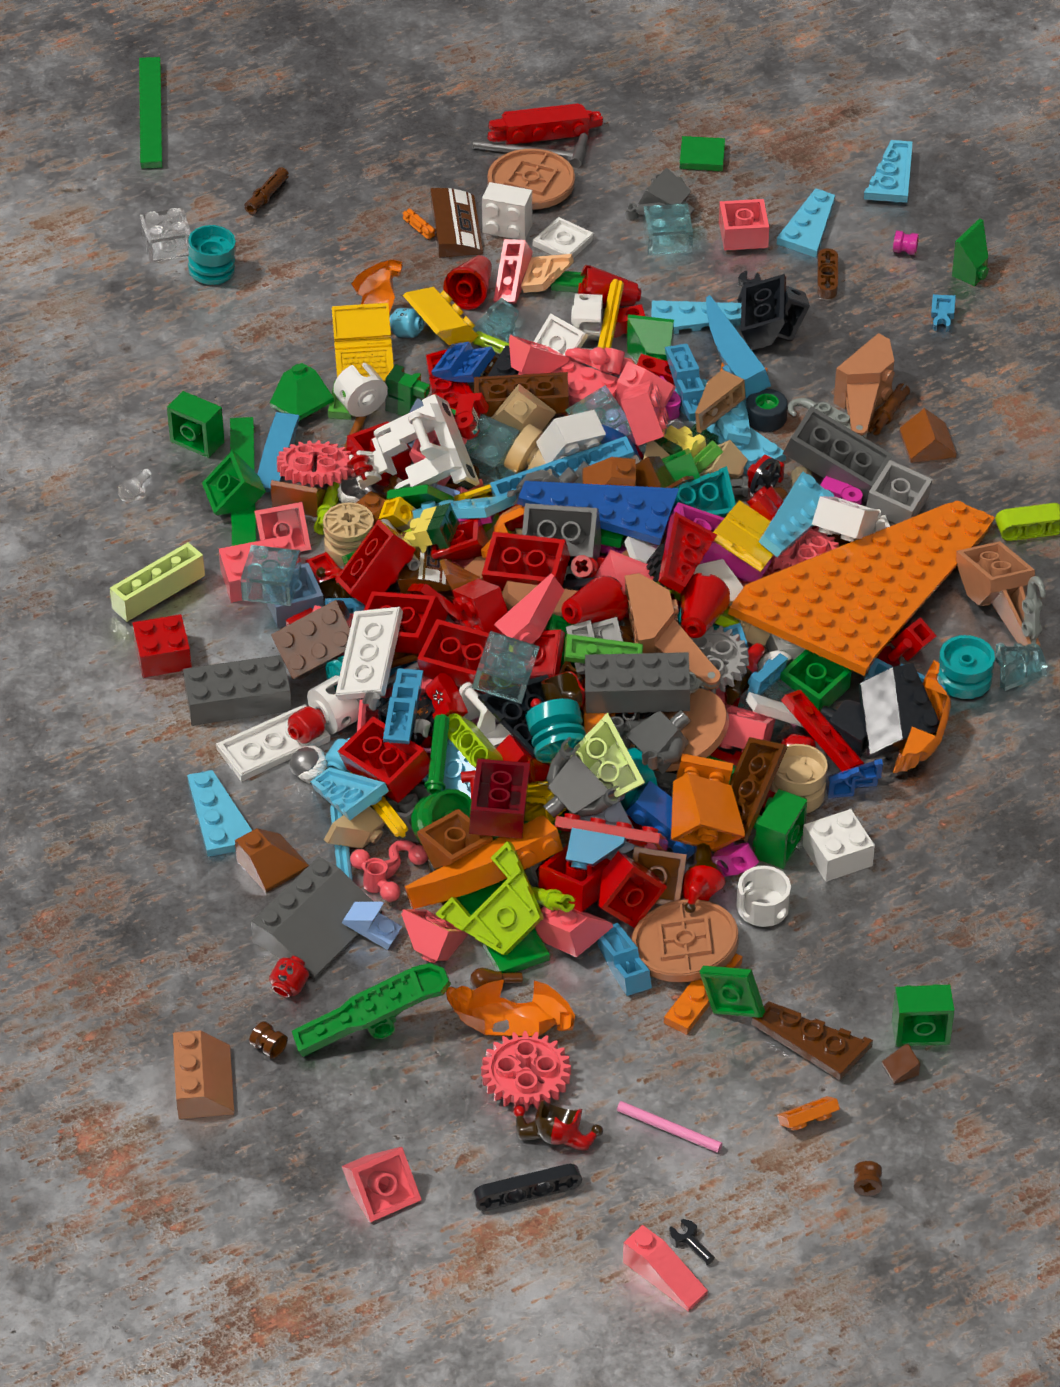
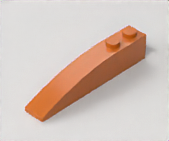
(479, 871)

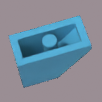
(591, 847)

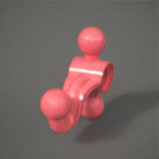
(604, 360)
(379, 871)

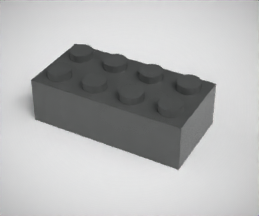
(637, 682)
(237, 690)

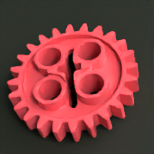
(298, 463)
(816, 544)
(525, 1070)

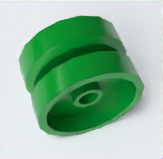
(437, 806)

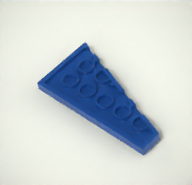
(622, 509)

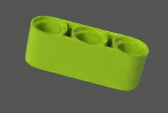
(1029, 522)
(471, 740)

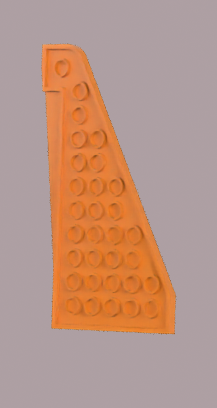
(864, 591)

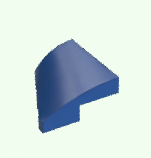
(844, 782)

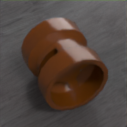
(266, 1038)

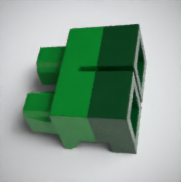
(404, 390)

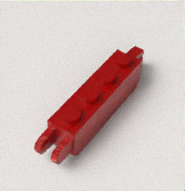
(543, 124)

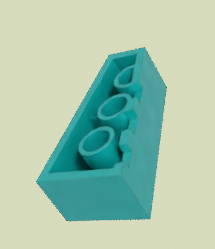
(708, 493)

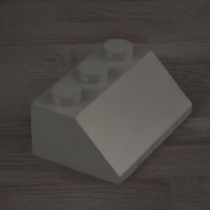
(575, 524)

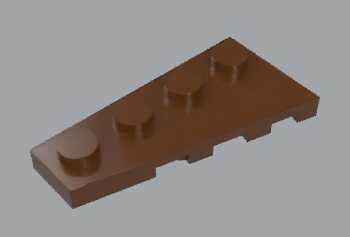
(825, 1047)

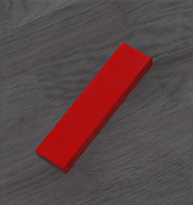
(821, 730)

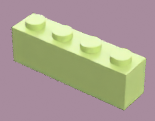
(157, 581)

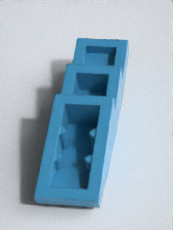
(686, 377)
(280, 435)
(403, 706)

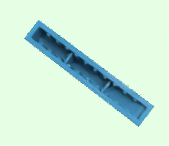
(734, 351)
(616, 448)

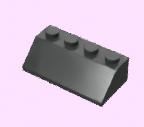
(836, 452)

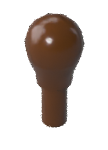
(484, 975)

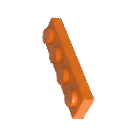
(693, 1003)

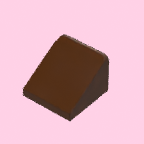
(902, 1064)

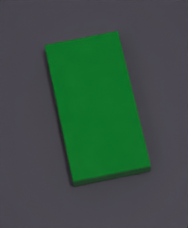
(525, 955)

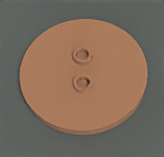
(535, 169)
(707, 725)
(680, 942)

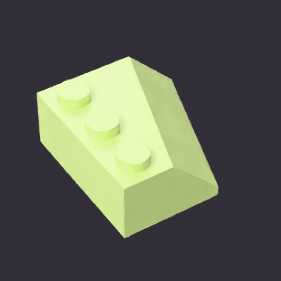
(609, 758)

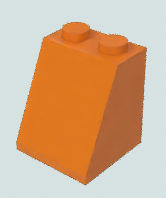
(704, 812)

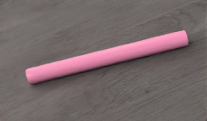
(669, 1127)

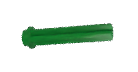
(438, 755)

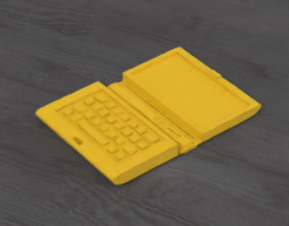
(362, 337)
(741, 535)

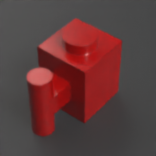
(911, 641)

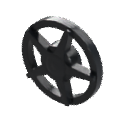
(766, 477)

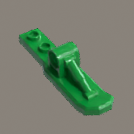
(374, 1008)

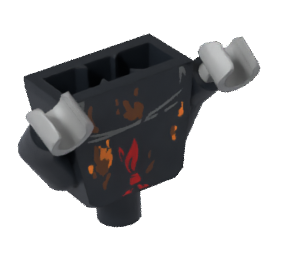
(424, 720)

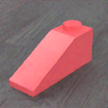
(512, 269)
(532, 613)
(661, 1267)

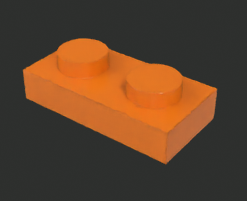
(705, 768)
(799, 1116)

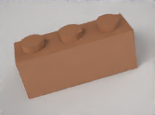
(202, 1075)

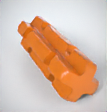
(419, 224)

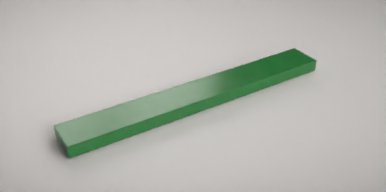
(150, 112)
(243, 444)

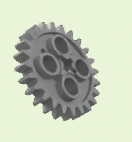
(725, 653)

